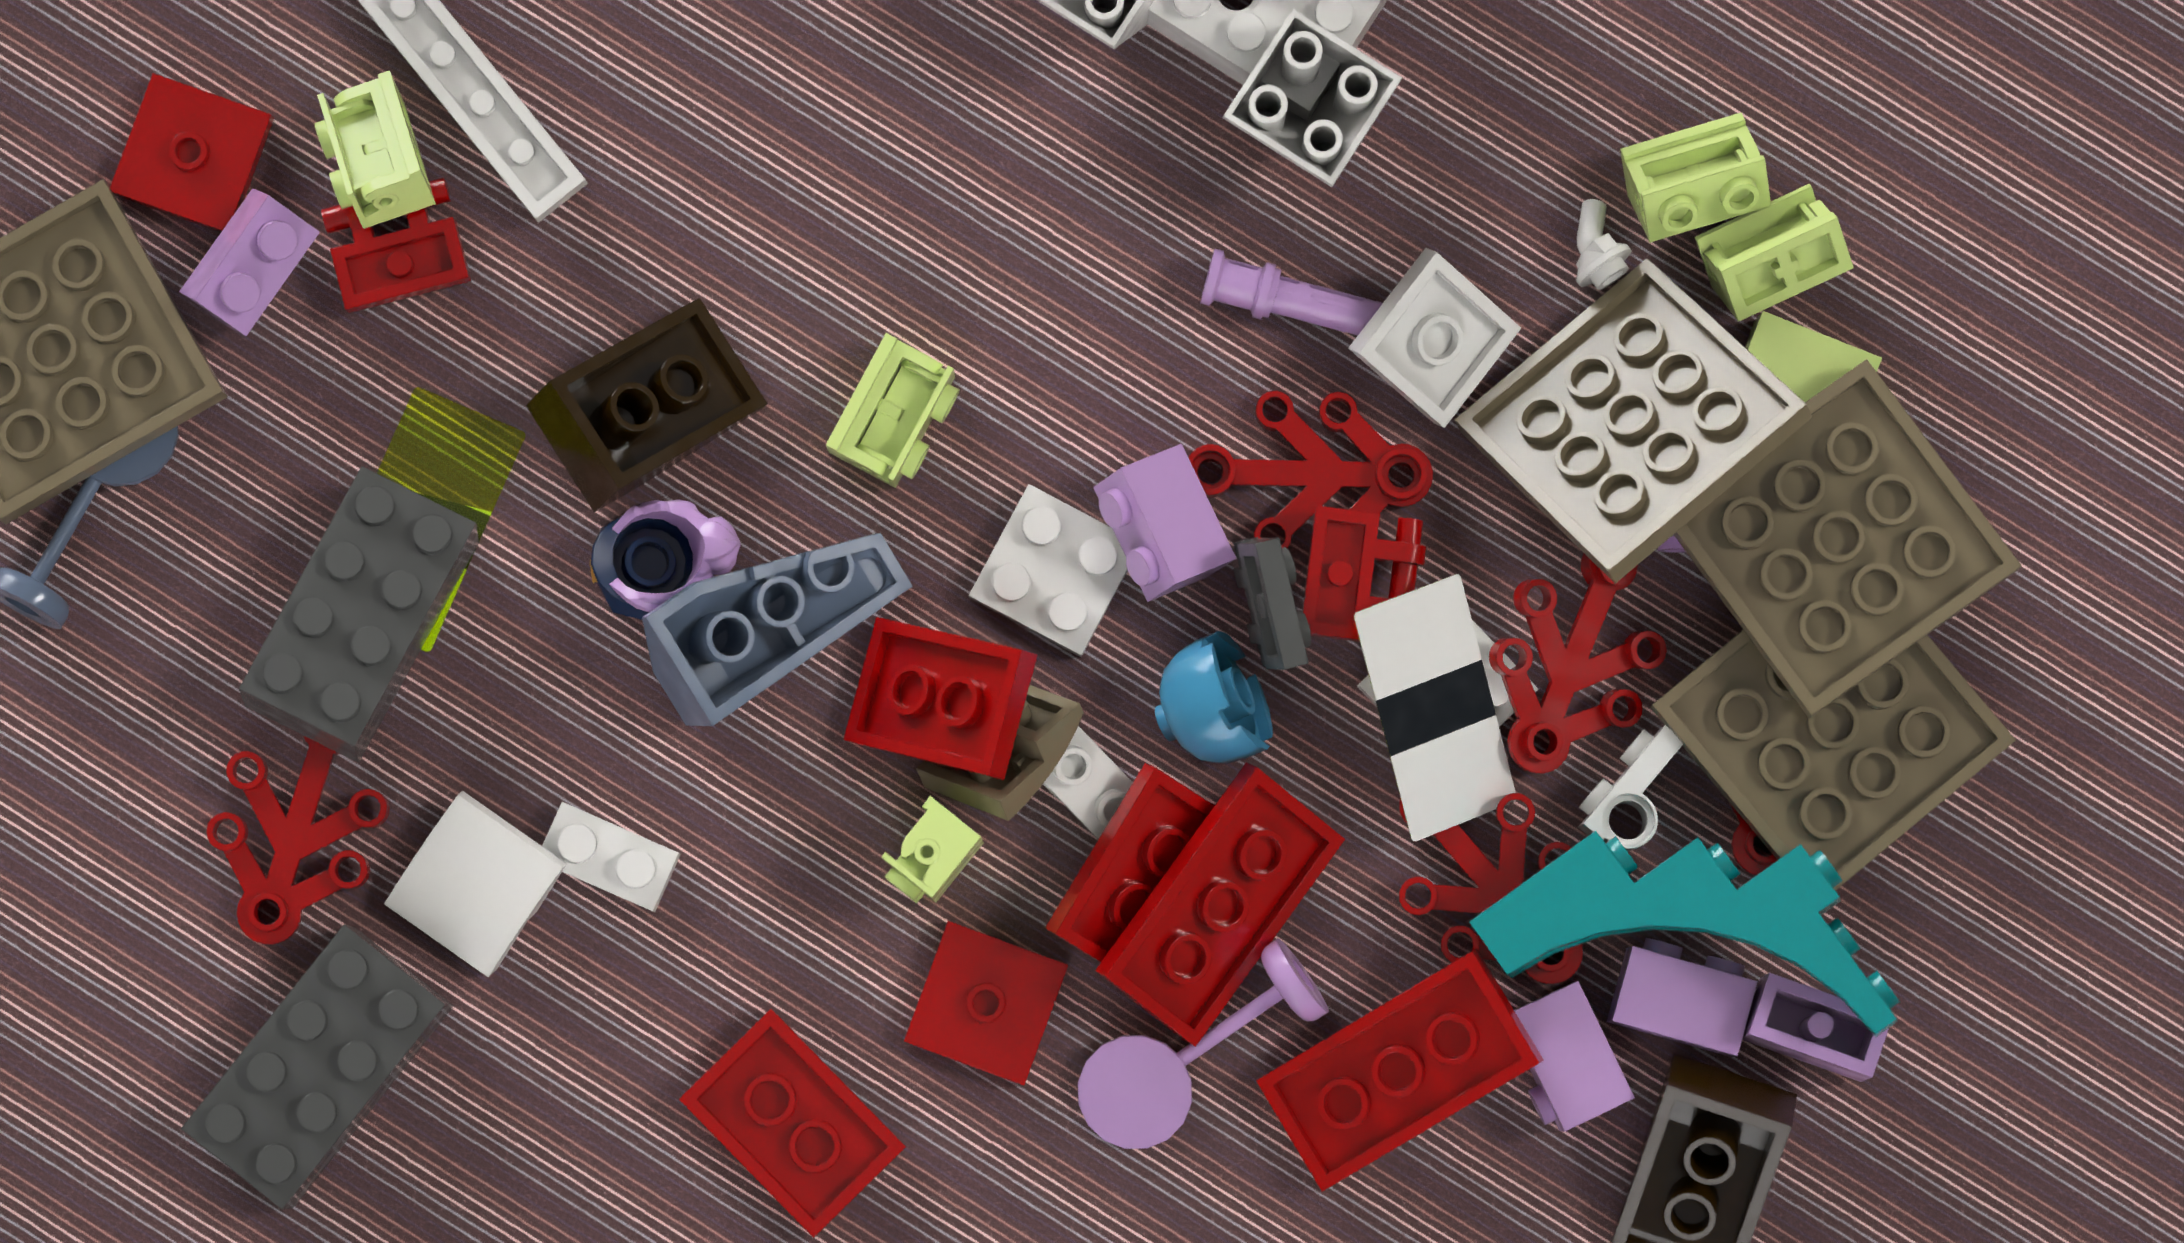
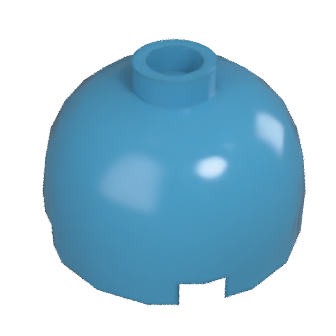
(1212, 704)

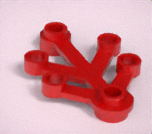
(1323, 470)
(1568, 670)
(292, 839)
(1491, 885)

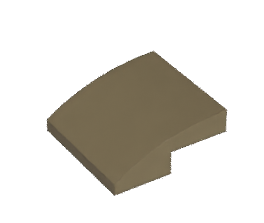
(1040, 742)

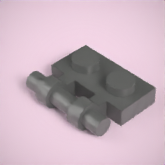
(1276, 626)

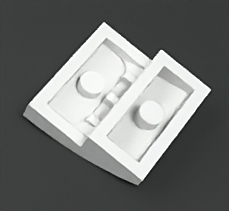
(475, 883)

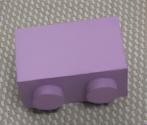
(249, 261)
(1163, 522)
(1683, 999)
(1811, 1028)
(1578, 1066)

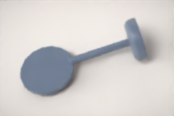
(28, 593)

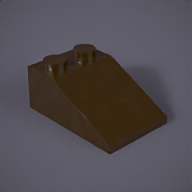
(645, 404)
(1706, 1158)

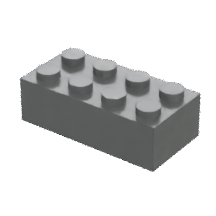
(359, 614)
(317, 1067)

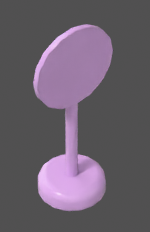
(1139, 1087)

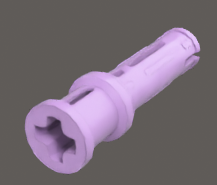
(1267, 292)

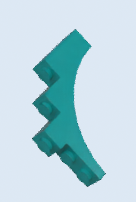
(1779, 911)

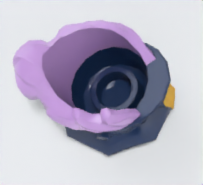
(658, 553)

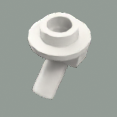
(1601, 256)

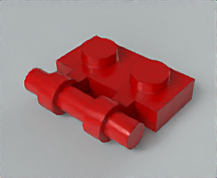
(400, 262)
(1343, 565)

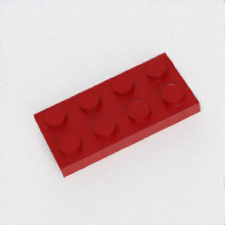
(1220, 904)
(1399, 1070)

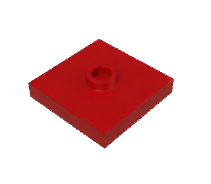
(191, 153)
(986, 1003)

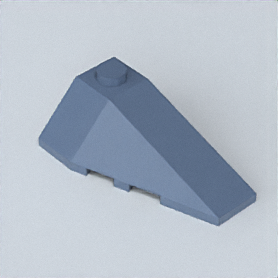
(754, 625)

